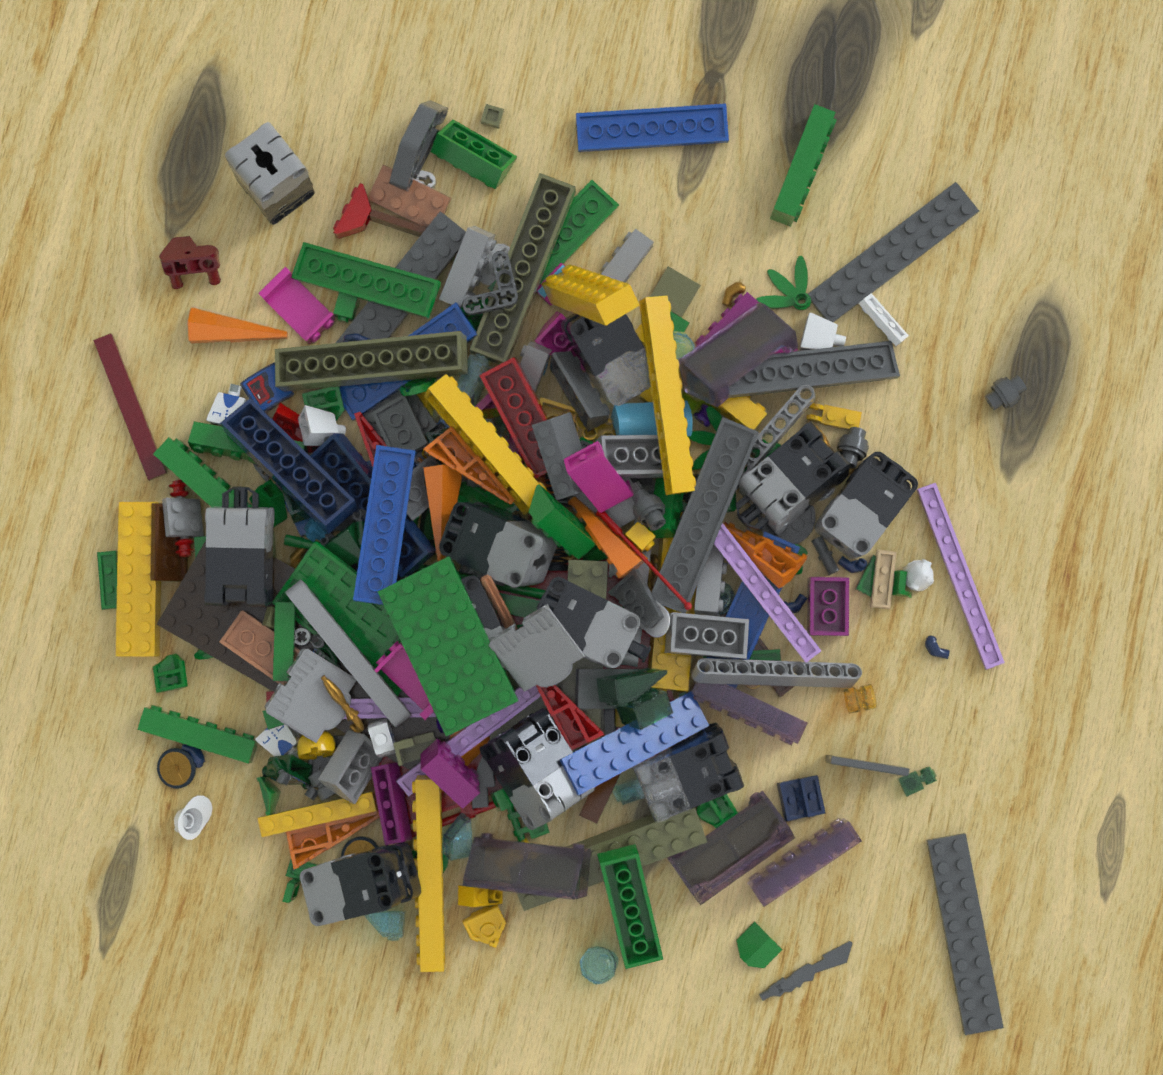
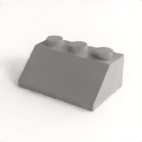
(350, 766)

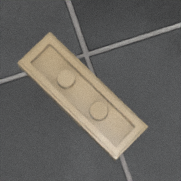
(883, 579)

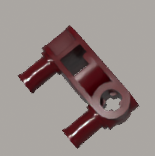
(184, 253)

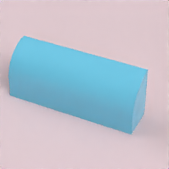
(640, 419)

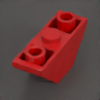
(355, 214)

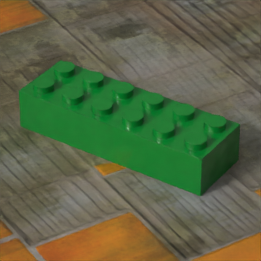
(804, 162)
(194, 474)
(630, 906)

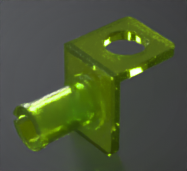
(694, 405)

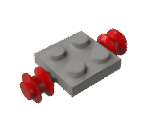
(182, 518)

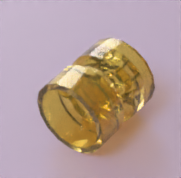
(860, 698)

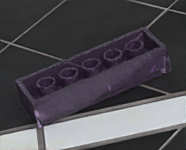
(751, 710)
(804, 861)

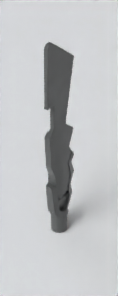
(806, 973)

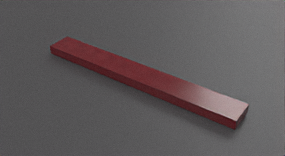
(129, 406)

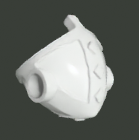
(919, 575)

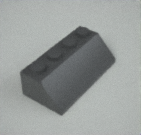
(579, 390)
(557, 441)

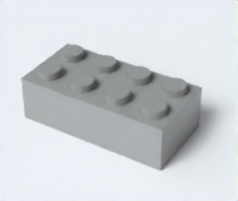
(468, 265)
(633, 455)
(707, 636)

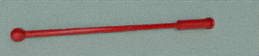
(618, 531)

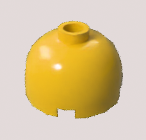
(310, 750)

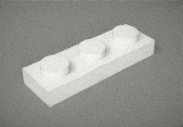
(883, 319)

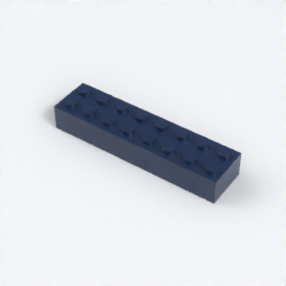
(289, 466)
(354, 475)

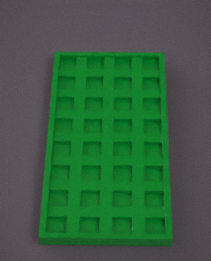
(334, 587)
(448, 646)

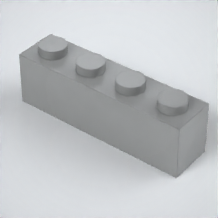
(627, 257)
(534, 362)
(711, 585)

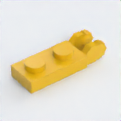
(835, 416)

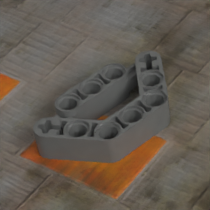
(417, 143)

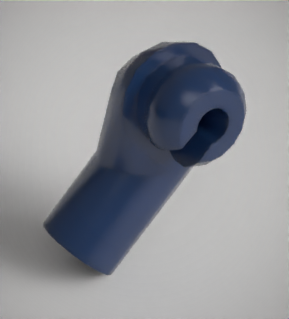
(354, 337)
(852, 566)
(797, 604)
(934, 649)
(196, 753)

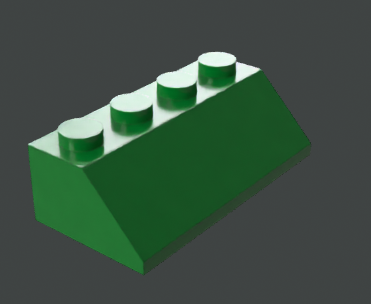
(473, 154)
(559, 524)

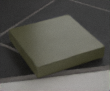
(678, 289)

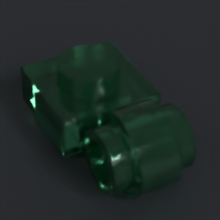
(912, 783)

